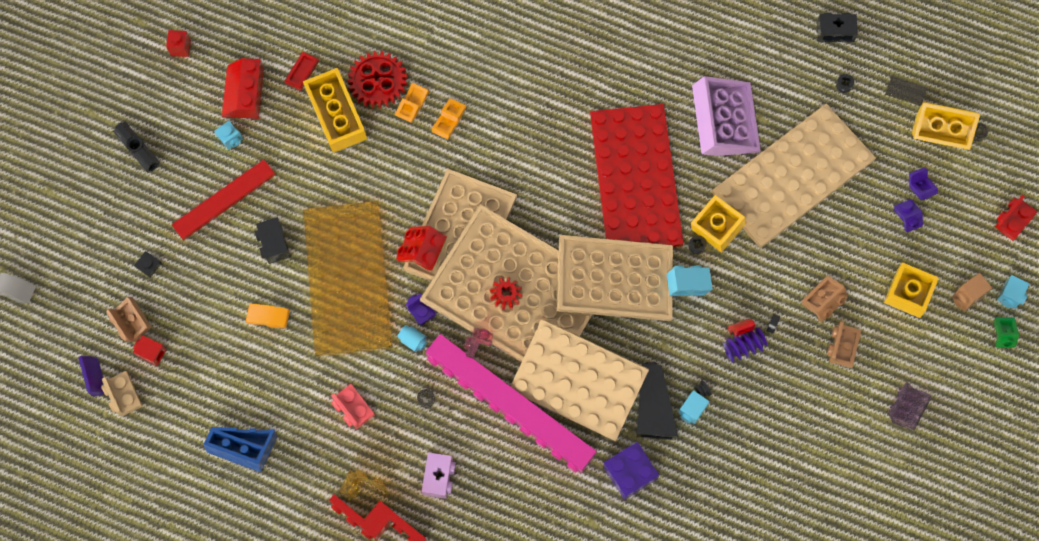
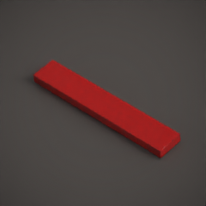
(223, 199)

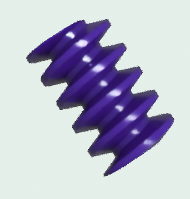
(744, 344)

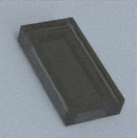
(906, 91)

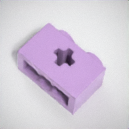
(435, 464)

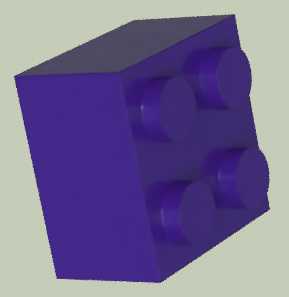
(631, 470)

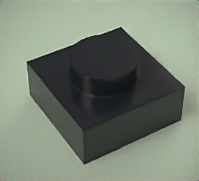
(147, 264)

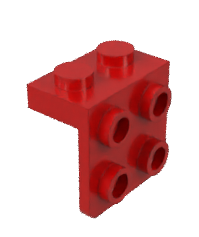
(421, 246)

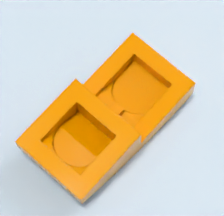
(412, 103)
(449, 118)
(267, 315)

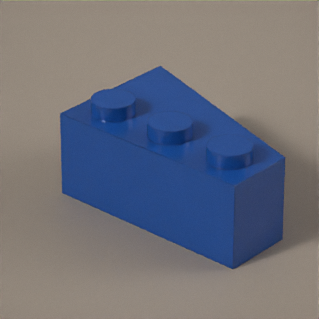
(241, 446)

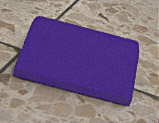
(92, 375)

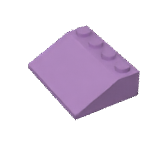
(725, 117)

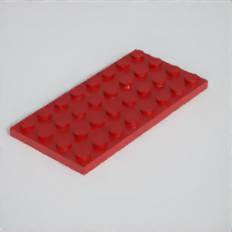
(636, 175)

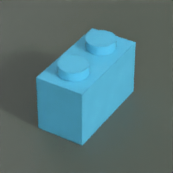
(689, 281)

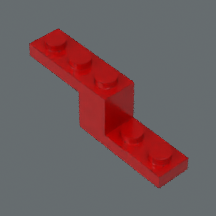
(376, 521)

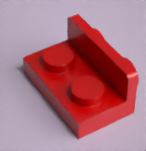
(1016, 218)

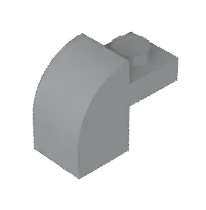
(16, 288)

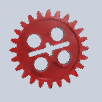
(378, 94)

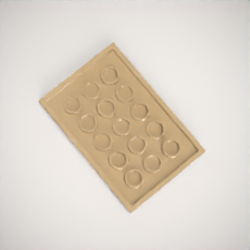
(454, 207)
(614, 278)
(579, 379)

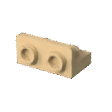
(121, 393)

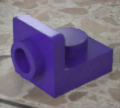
(419, 310)

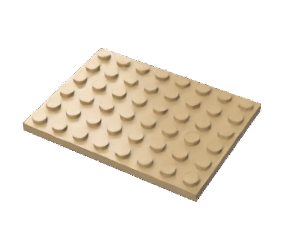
(482, 255)

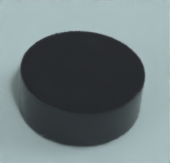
(773, 323)

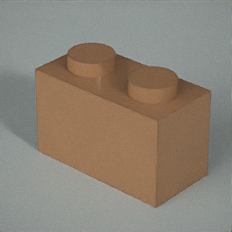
(971, 292)

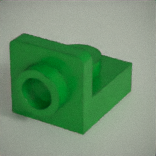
(1006, 332)

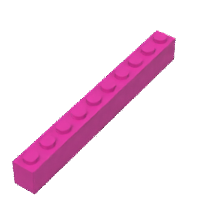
(511, 404)

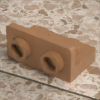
(825, 298)

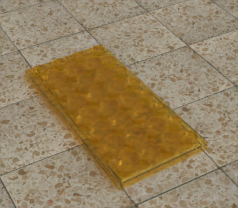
(347, 279)

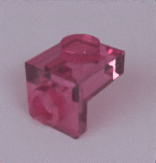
(478, 336)

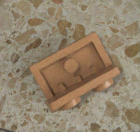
(129, 320)
(844, 346)

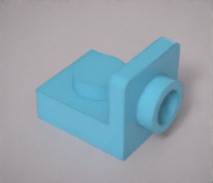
(229, 135)

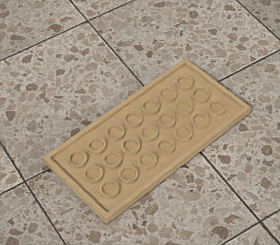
(794, 174)

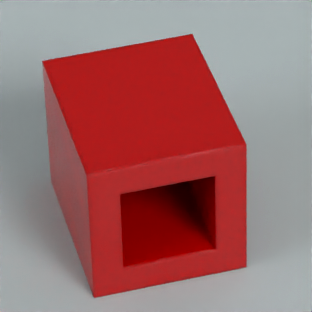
(178, 43)
(149, 350)

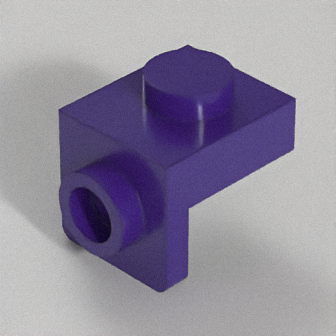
(921, 184)
(909, 214)

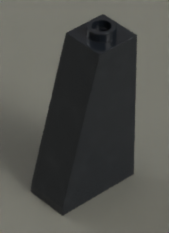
(654, 406)

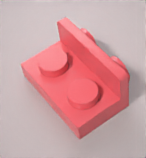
(353, 406)

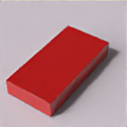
(301, 71)

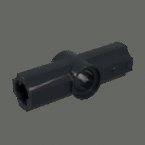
(142, 153)

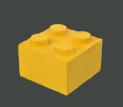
(718, 223)
(911, 290)

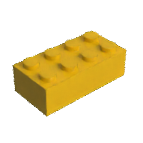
(335, 110)

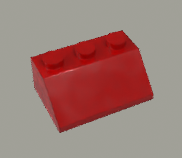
(243, 89)

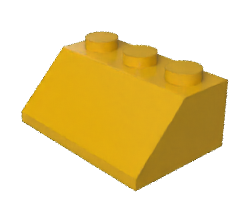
(945, 125)

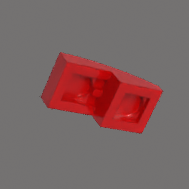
(741, 327)

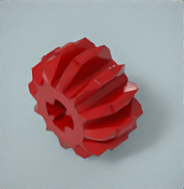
(509, 299)

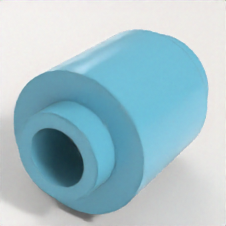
(412, 338)

